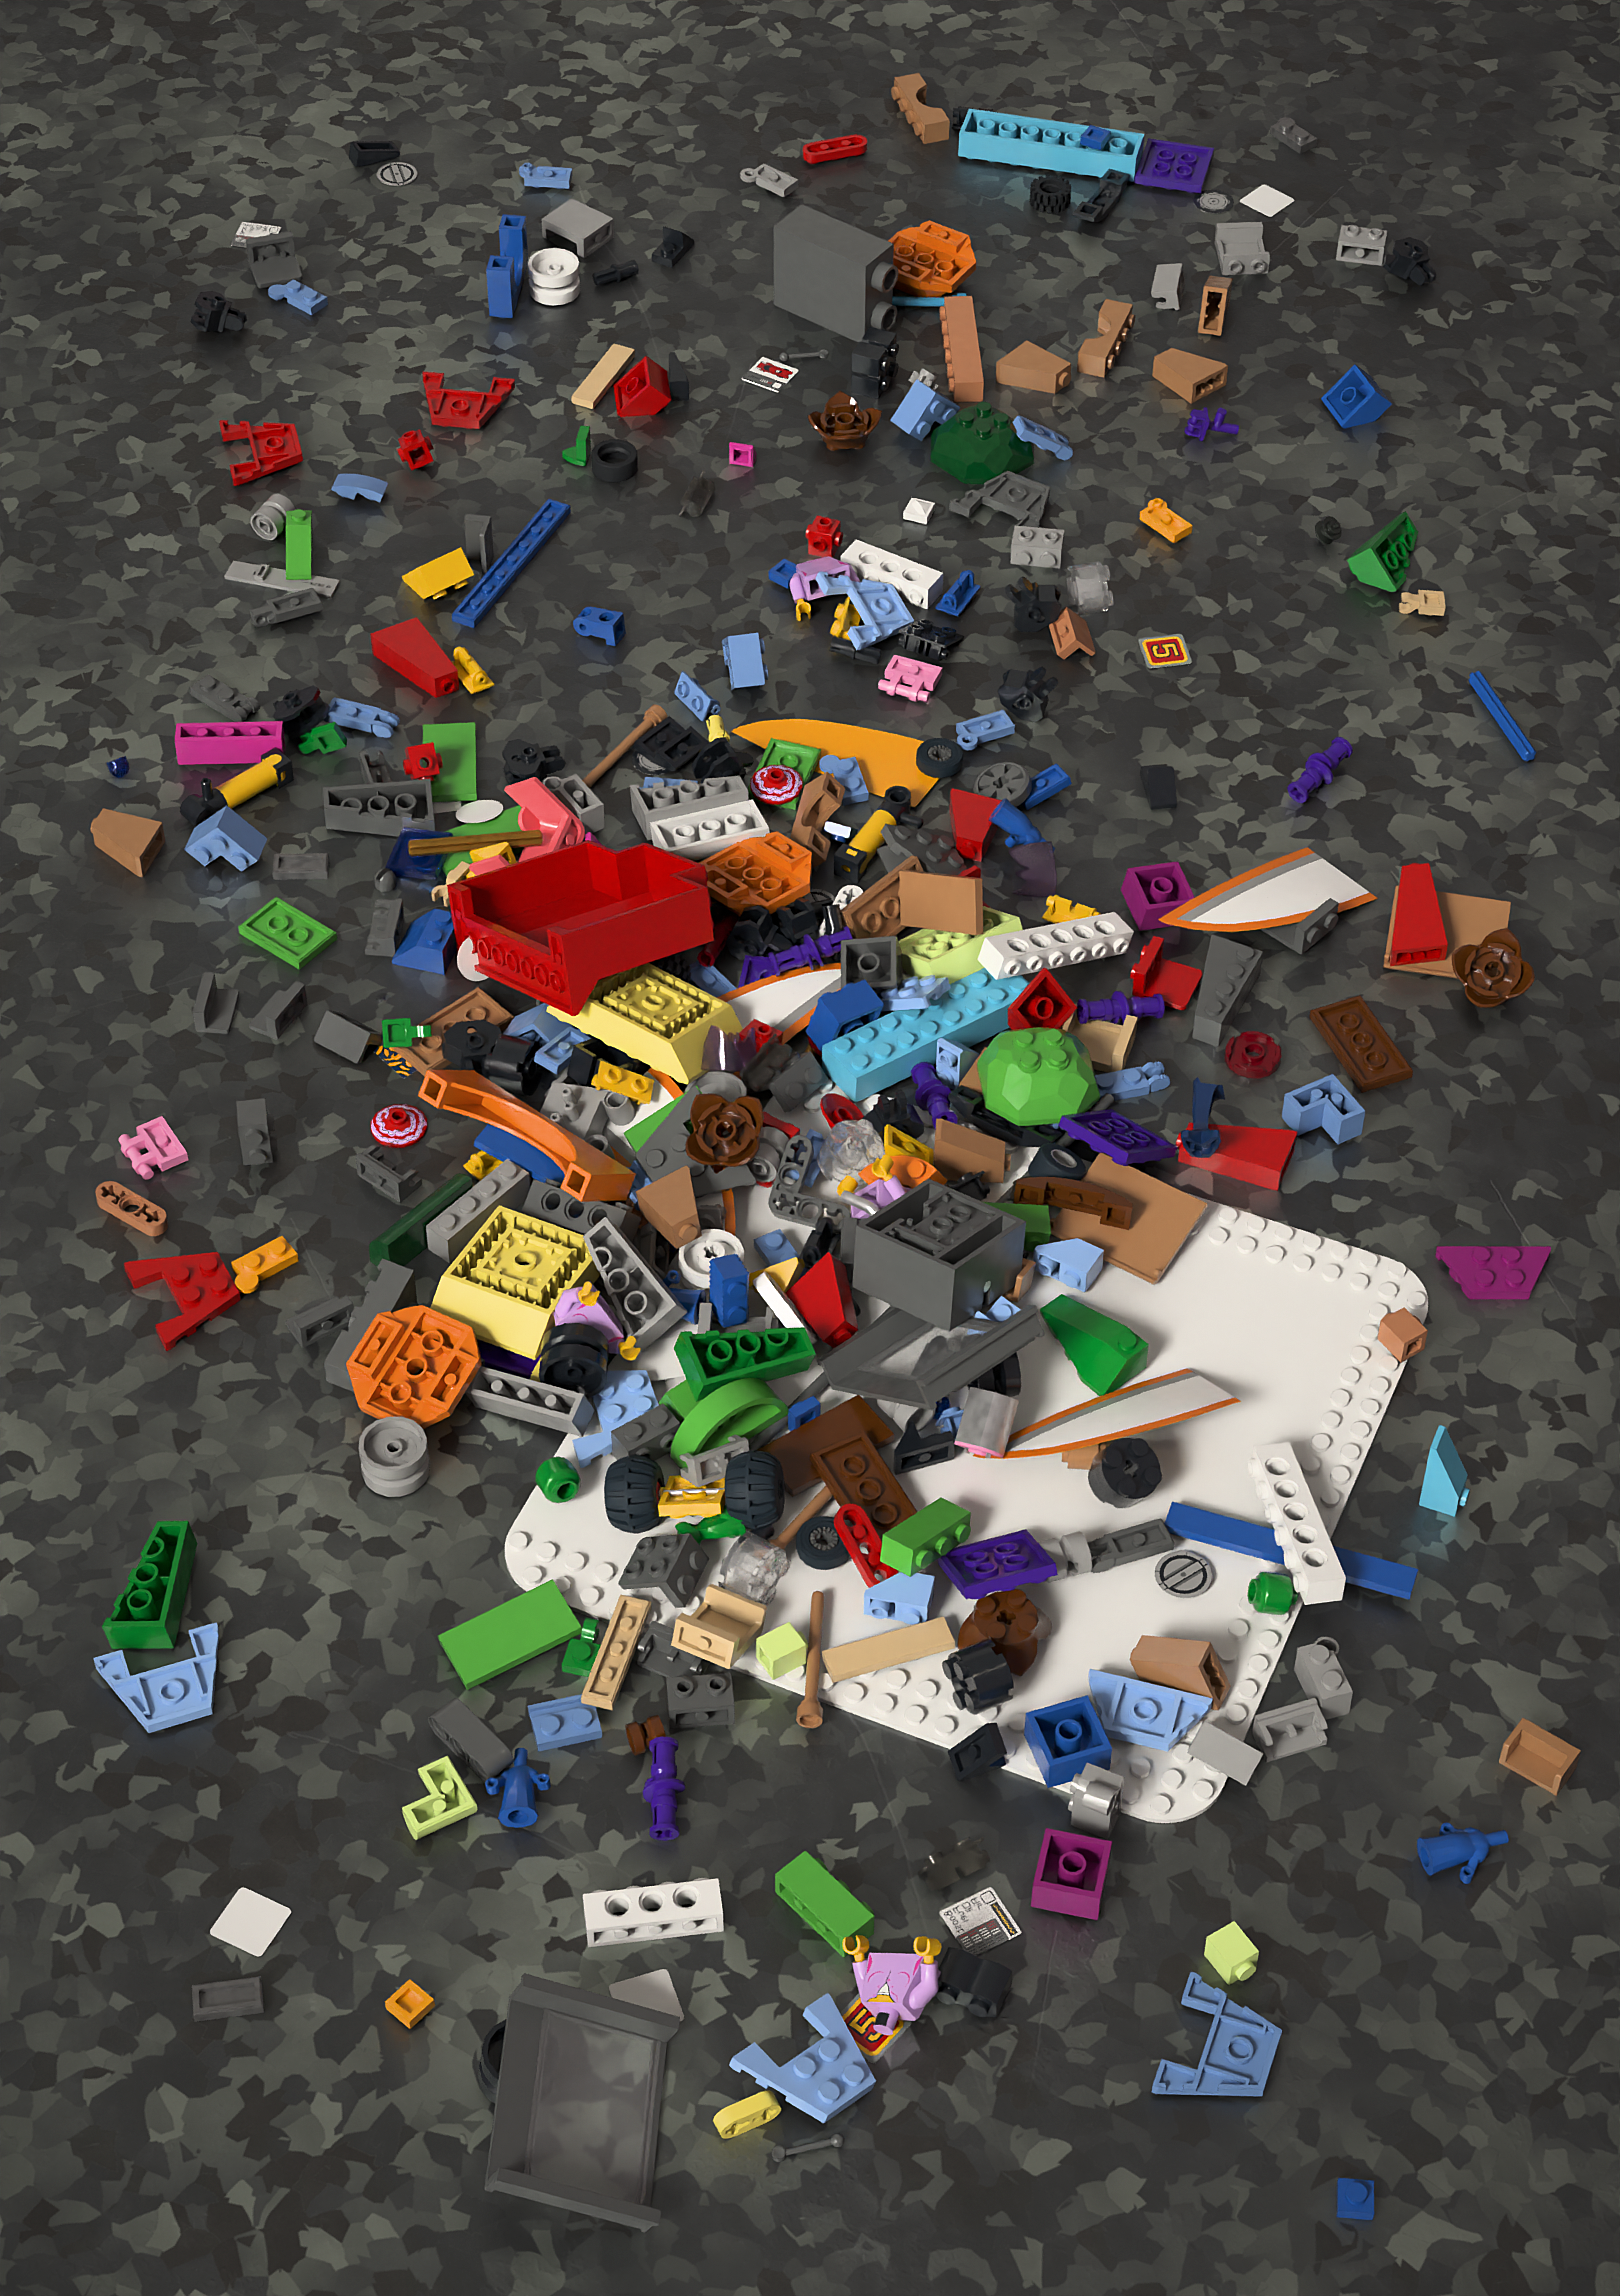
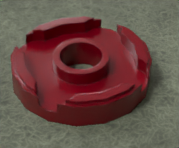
(1250, 1066)

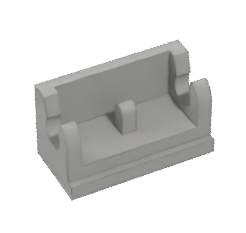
(1169, 284)
(713, 1463)
(1290, 1730)
(1224, 1753)

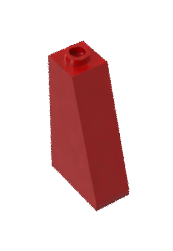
(416, 656)
(1418, 920)
(1247, 1154)

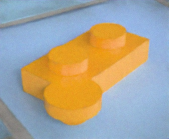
(1165, 520)
(262, 1264)

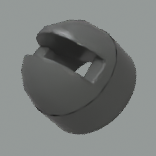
(385, 880)

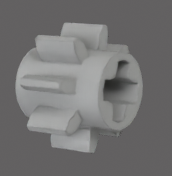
(925, 377)

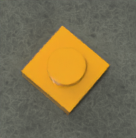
(410, 2004)

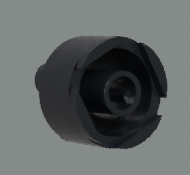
(513, 1065)
(1124, 1472)
(978, 1677)

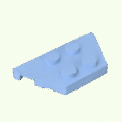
(914, 993)
(1145, 1711)

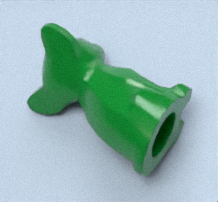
(713, 1527)

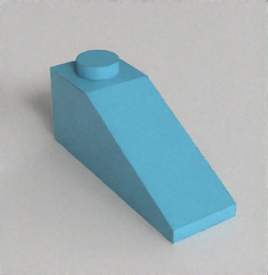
(1444, 1477)

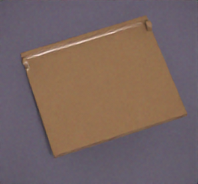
(1464, 921)
(1158, 1223)

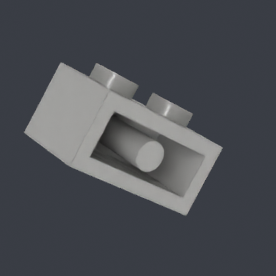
(1361, 245)
(1037, 546)

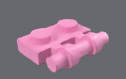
(913, 673)
(160, 1142)

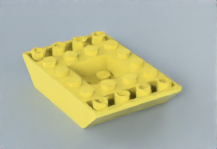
(653, 1019)
(507, 1300)

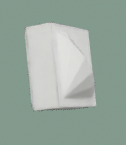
(919, 511)

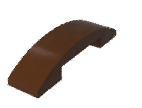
(1076, 1196)

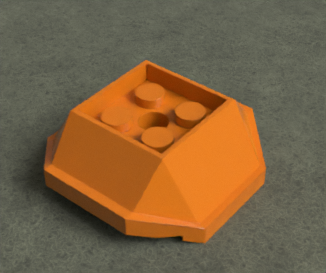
(932, 259)
(759, 872)
(399, 1346)

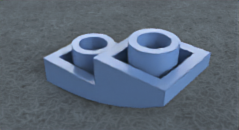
(350, 484)

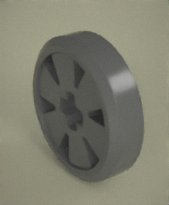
(1011, 776)

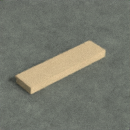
(603, 376)
(888, 1649)
(616, 1652)

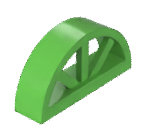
(734, 1409)

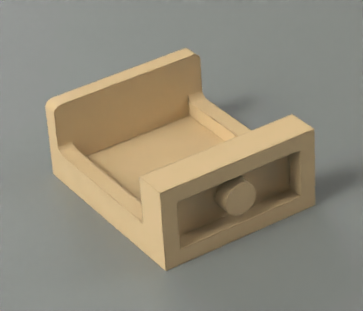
(1106, 1042)
(720, 1627)

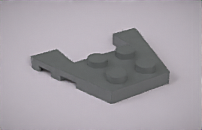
(1009, 494)
(666, 1153)

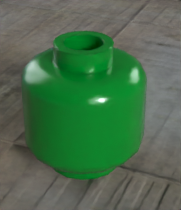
(558, 1479)
(1272, 1593)

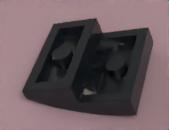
(670, 744)

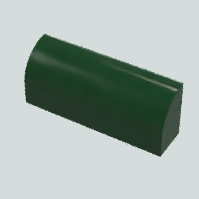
(408, 1235)

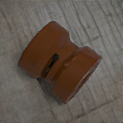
(642, 1733)

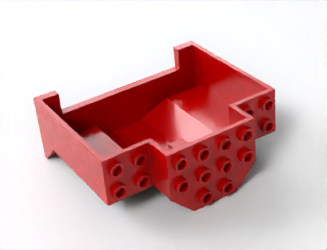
(580, 917)

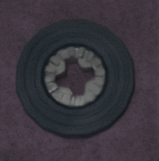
(949, 756)
(811, 1550)

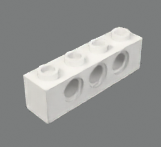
(911, 580)
(643, 1925)

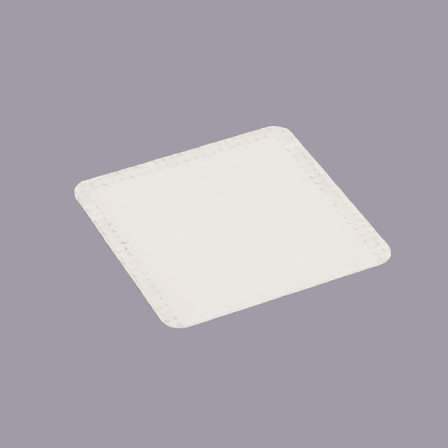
(1243, 1304)

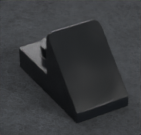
(672, 248)
(1159, 786)
(918, 1453)
(978, 1753)

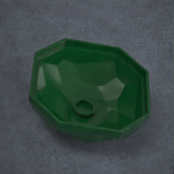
(980, 445)

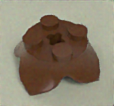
(843, 423)
(1499, 951)
(714, 1115)
(1011, 1624)

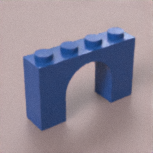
(508, 270)

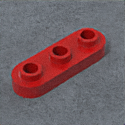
(834, 148)
(862, 1535)

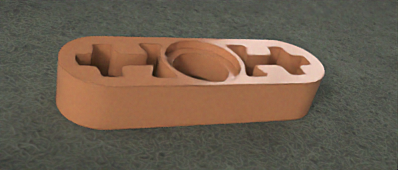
(137, 1218)

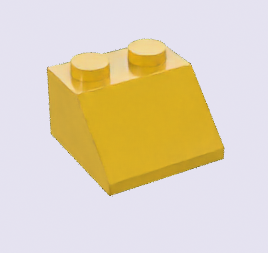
(438, 575)

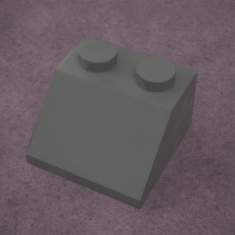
(872, 959)

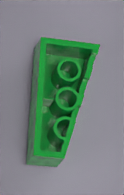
(721, 1358)
(156, 1591)

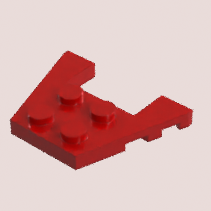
(463, 407)
(272, 447)
(197, 1284)

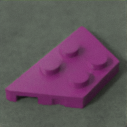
(1495, 1270)

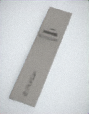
(276, 578)

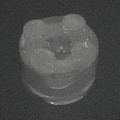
(1089, 588)
(849, 1150)
(754, 1568)

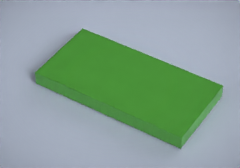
(458, 752)
(505, 822)
(509, 1634)

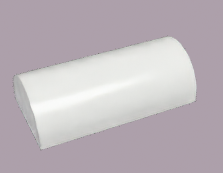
(709, 831)

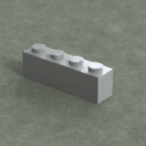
(459, 1223)
(530, 1401)

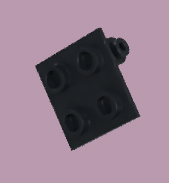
(928, 638)

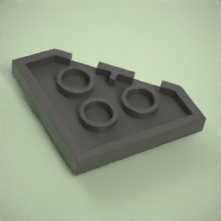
(934, 852)

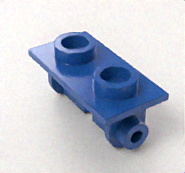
(959, 594)

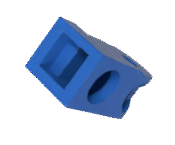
(601, 624)

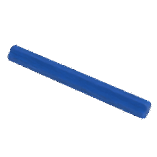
(1502, 716)

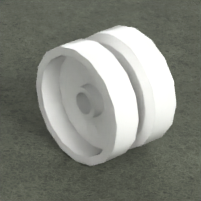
(554, 276)
(696, 1255)

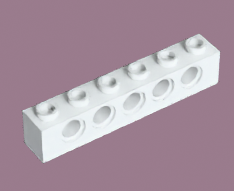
(1055, 945)
(1296, 1523)

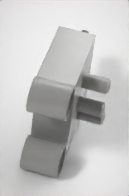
(586, 1110)

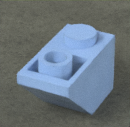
(953, 1062)
(1070, 1262)
(901, 1598)

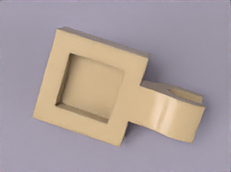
(1425, 601)
(453, 876)

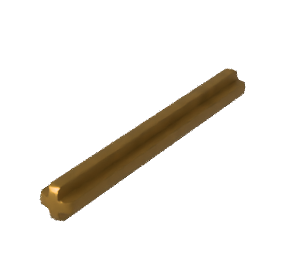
(472, 842)

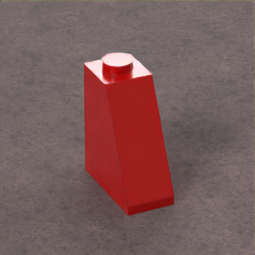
(971, 823)
(826, 1300)

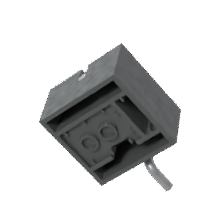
(936, 1253)

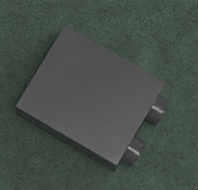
(833, 273)

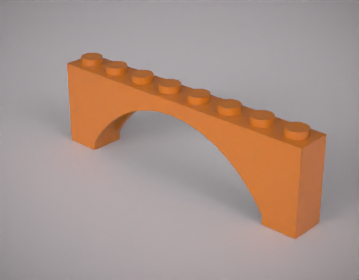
(587, 1171)

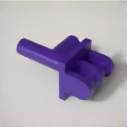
(1200, 423)

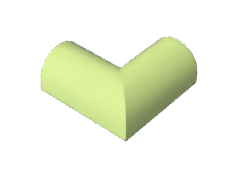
(446, 1804)

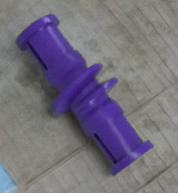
(1319, 769)
(809, 951)
(1119, 1007)
(932, 1093)
(662, 1788)

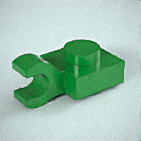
(325, 737)
(400, 1032)
(583, 1652)

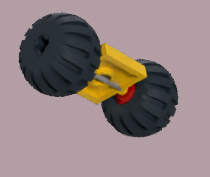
(639, 1499)

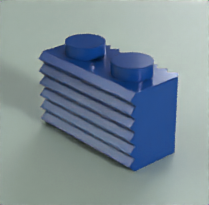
(729, 1290)

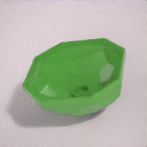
(1037, 1076)

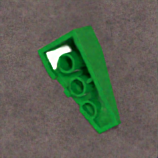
(1385, 555)
(1098, 1346)

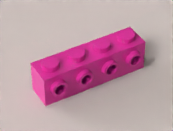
(231, 746)

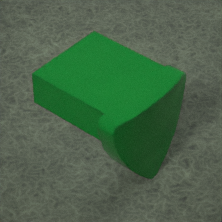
(581, 452)

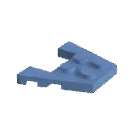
(1235, 2053)

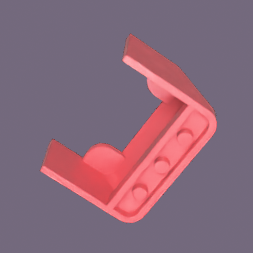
(541, 812)

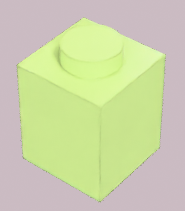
(781, 1650)
(1231, 1953)

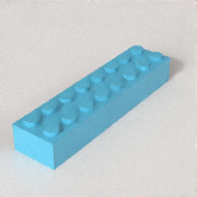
(1046, 144)
(893, 1044)

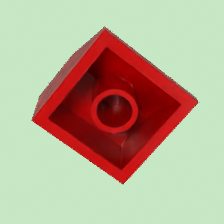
(642, 390)
(1041, 1004)

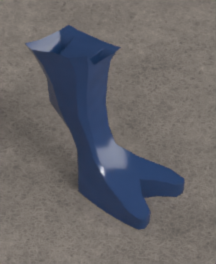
(1202, 1141)

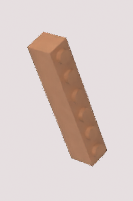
(961, 349)

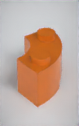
(909, 1171)

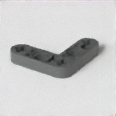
(793, 1191)

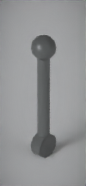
(823, 353)
(779, 2153)

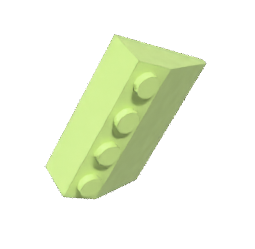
(952, 953)

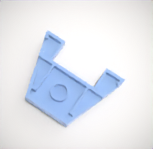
(876, 604)
(620, 1401)
(170, 1692)
(821, 2077)

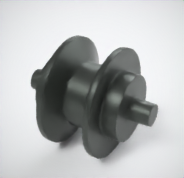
(1328, 530)

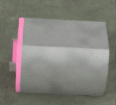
(986, 1423)

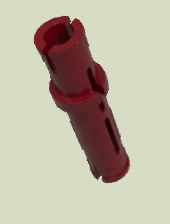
(721, 933)

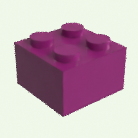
(1154, 892)
(1071, 1874)

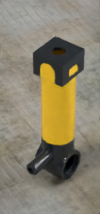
(272, 770)
(852, 859)

